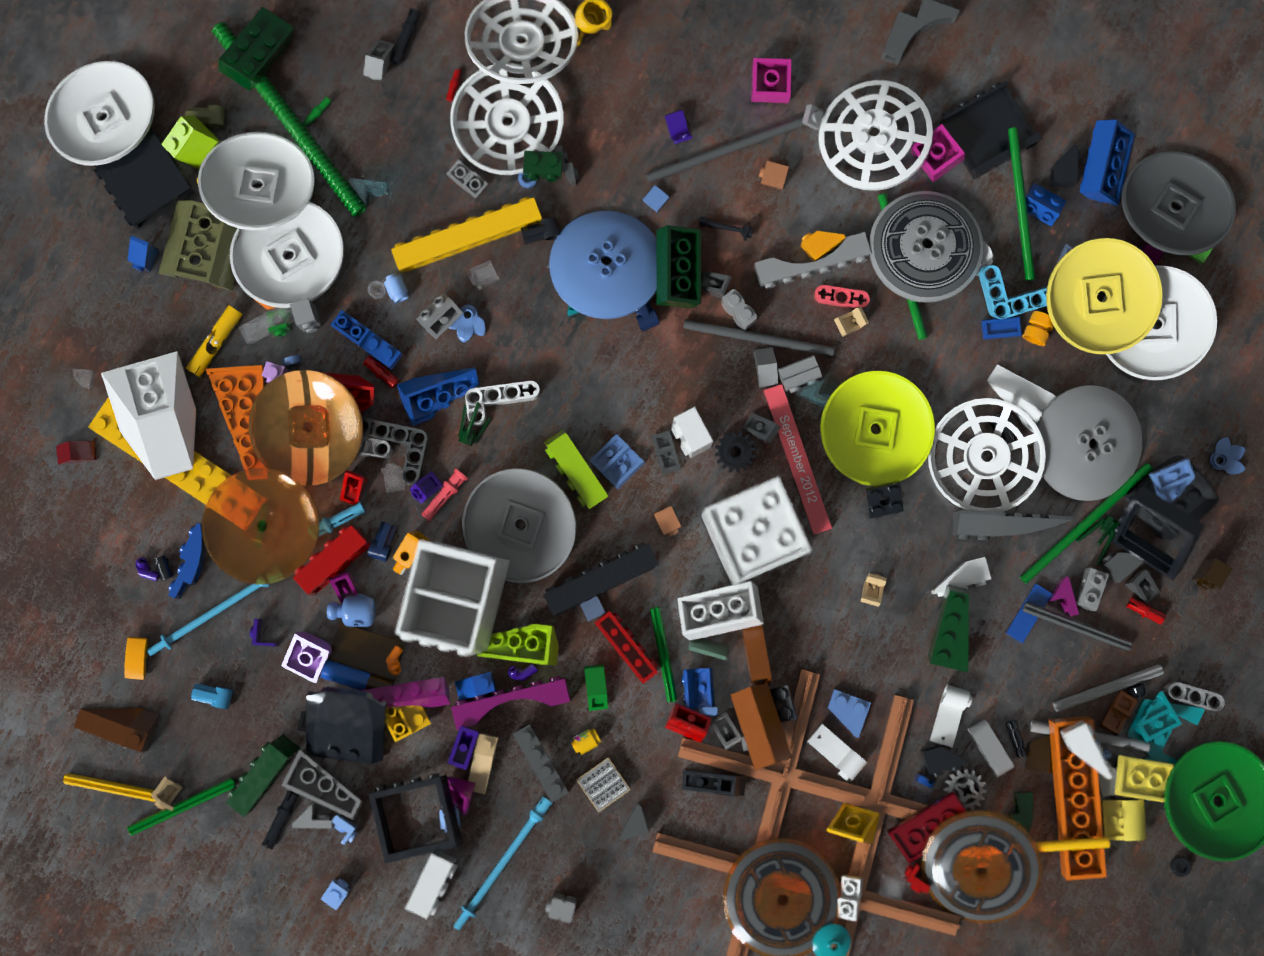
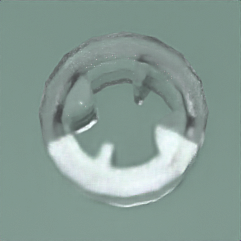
(378, 295)

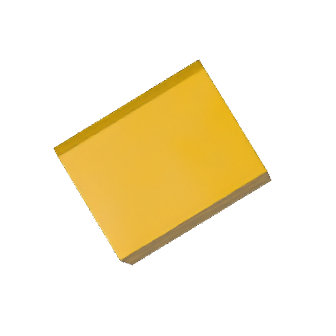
(855, 823)

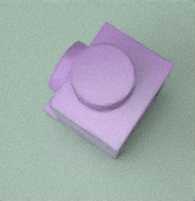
(272, 371)

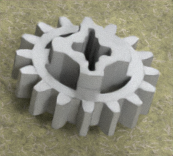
(967, 783)

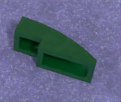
(1023, 809)

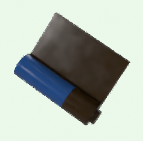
(360, 659)

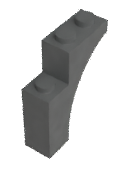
(908, 27)

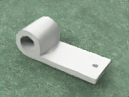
(949, 714)
(837, 752)

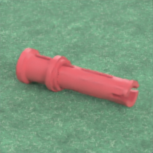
(450, 487)

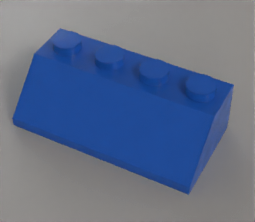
(1107, 162)

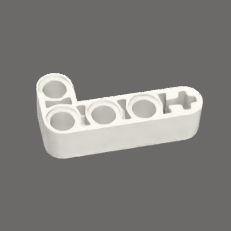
(503, 398)

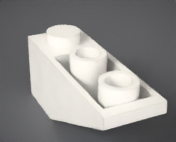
(967, 573)
(1080, 741)

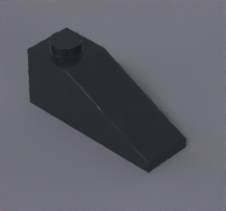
(714, 783)

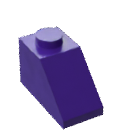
(463, 748)

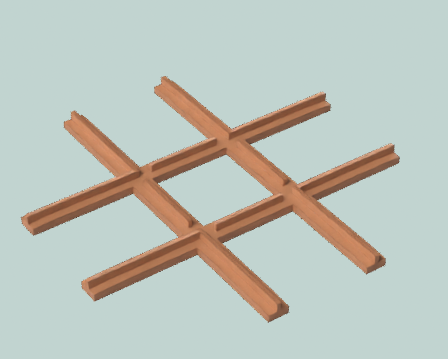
(786, 776)

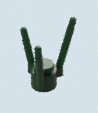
(467, 435)
(1107, 528)

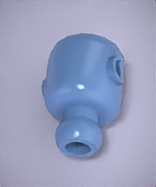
(355, 611)

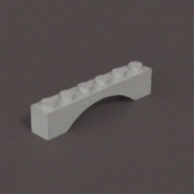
(775, 271)

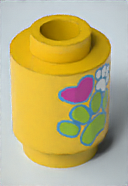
(586, 741)

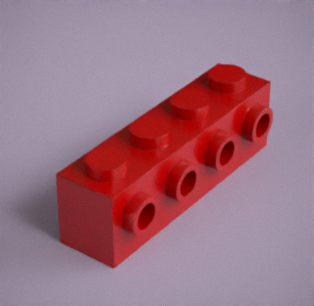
(629, 651)

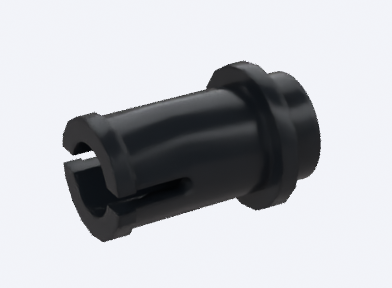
(163, 567)

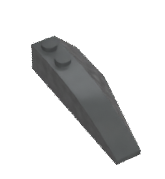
(997, 524)

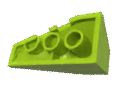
(525, 644)

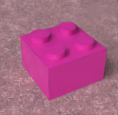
(771, 80)
(942, 156)

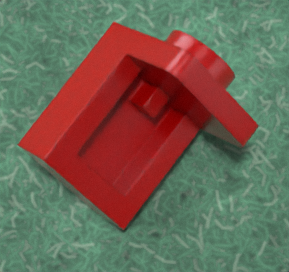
(916, 884)

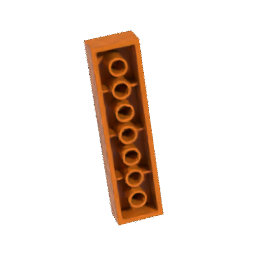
(1076, 804)

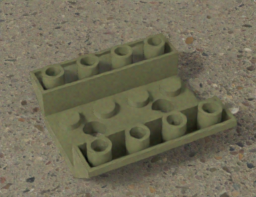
(190, 240)

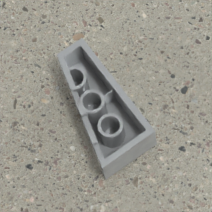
(317, 784)

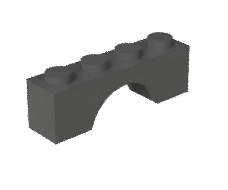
(541, 763)

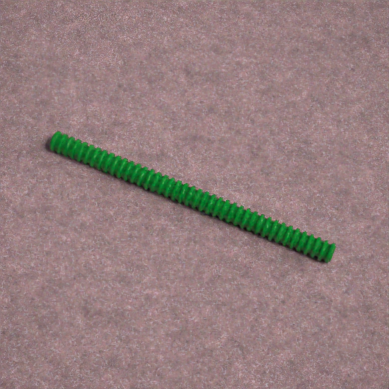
(299, 132)

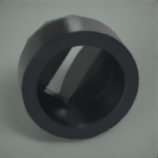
(1137, 689)

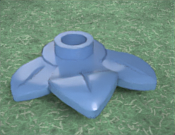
(468, 326)
(1229, 456)

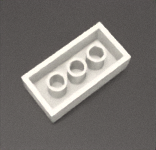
(720, 611)

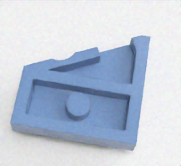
(1171, 480)
(849, 710)

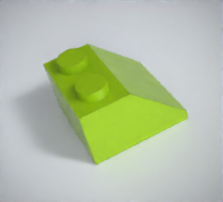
(190, 141)

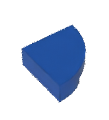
(924, 780)

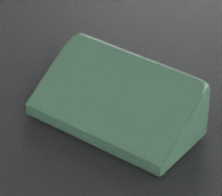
(709, 648)

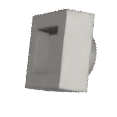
(813, 117)

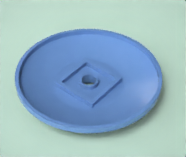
(599, 288)

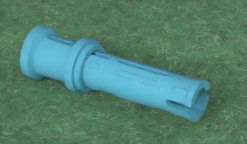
(328, 524)

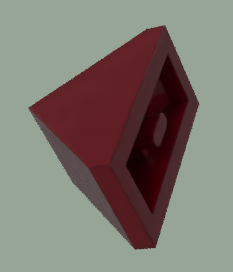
(76, 452)

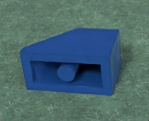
(141, 254)
(475, 686)

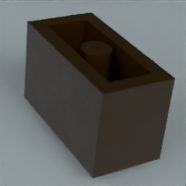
(1211, 574)

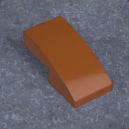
(1118, 713)

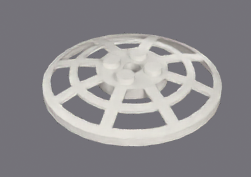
(521, 30)
(497, 112)
(876, 144)
(973, 455)

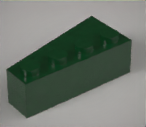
(951, 633)
(262, 774)

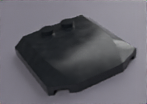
(345, 725)

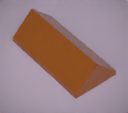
(761, 726)

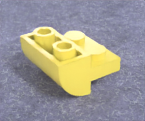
(1124, 819)

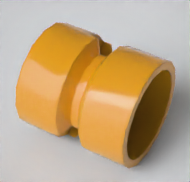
(1038, 329)

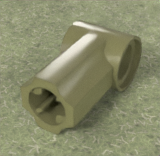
(211, 116)

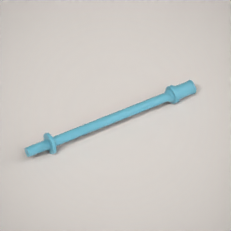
(166, 641)
(535, 816)

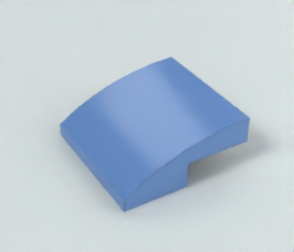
(617, 461)

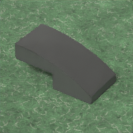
(666, 452)

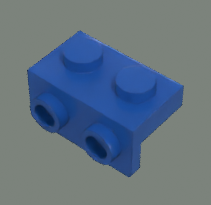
(1044, 204)
(698, 688)

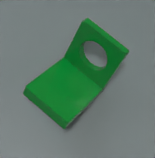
(280, 330)

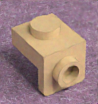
(851, 321)
(873, 589)
(166, 793)

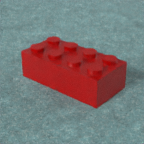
(332, 560)

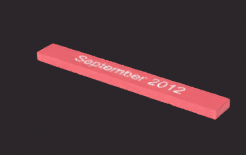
(797, 460)

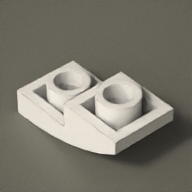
(850, 897)

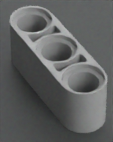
(1202, 700)
(990, 748)

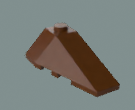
(122, 726)

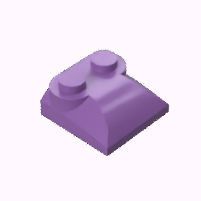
(307, 655)

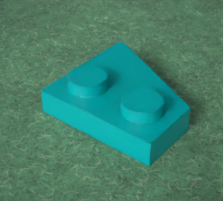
(1158, 718)

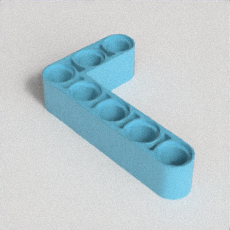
(1001, 297)

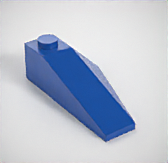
(430, 393)

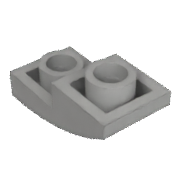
(467, 179)

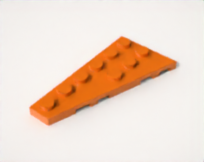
(236, 393)

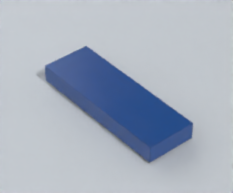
(1023, 622)

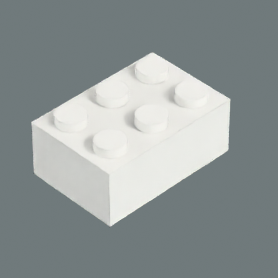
(691, 432)
(432, 884)

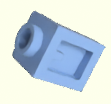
(345, 825)
(336, 893)

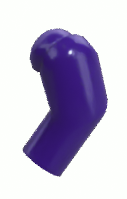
(144, 570)
(522, 674)

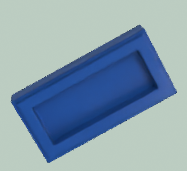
(1001, 328)

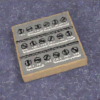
(603, 784)

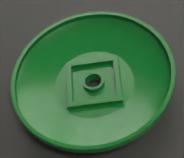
(1210, 830)

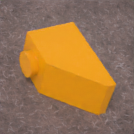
(820, 244)

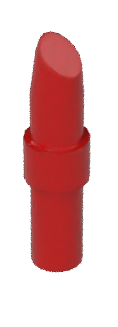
(454, 84)

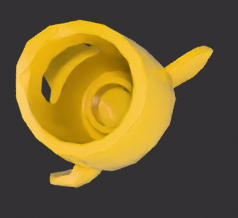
(592, 18)

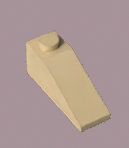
(483, 761)

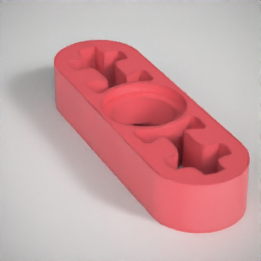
(828, 290)

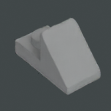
(308, 820)

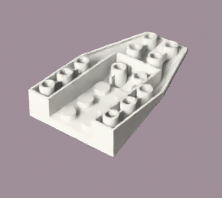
(155, 412)

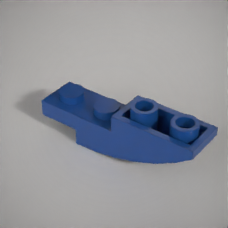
(366, 339)
(194, 554)

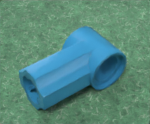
(218, 696)

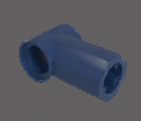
(646, 317)
(381, 546)

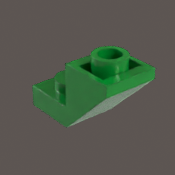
(596, 687)

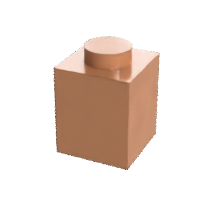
(773, 174)
(667, 521)

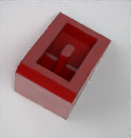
(352, 487)

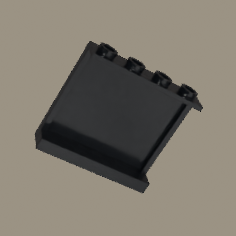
(983, 127)
(144, 180)

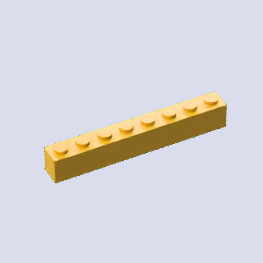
(466, 235)

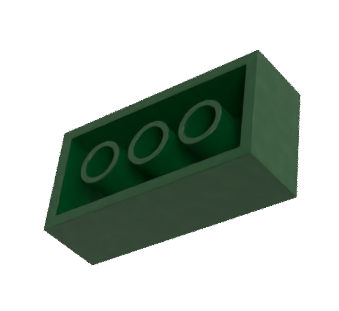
(256, 49)
(678, 266)

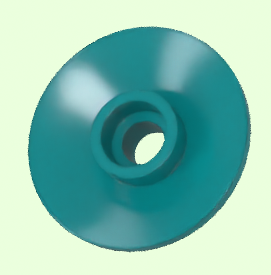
(829, 935)

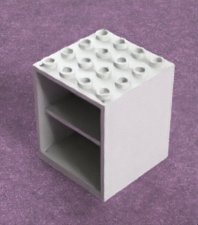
(755, 531)
(452, 598)

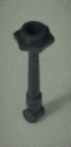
(746, 231)

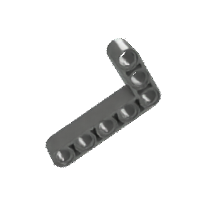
(409, 440)

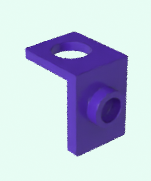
(677, 127)
(255, 634)

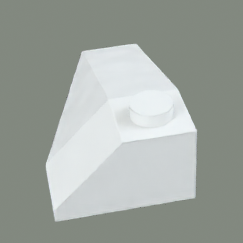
(1020, 393)

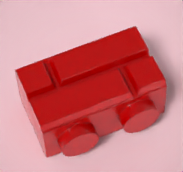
(688, 722)

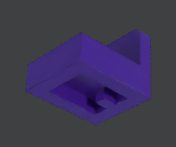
(426, 487)

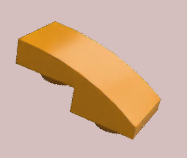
(136, 657)

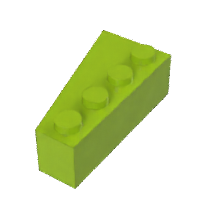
(576, 469)

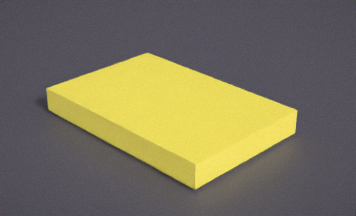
(1141, 778)

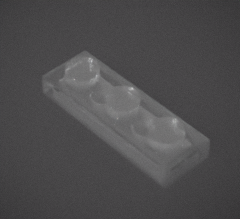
(258, 327)

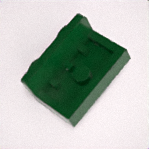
(542, 165)

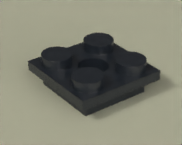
(891, 505)
(787, 710)

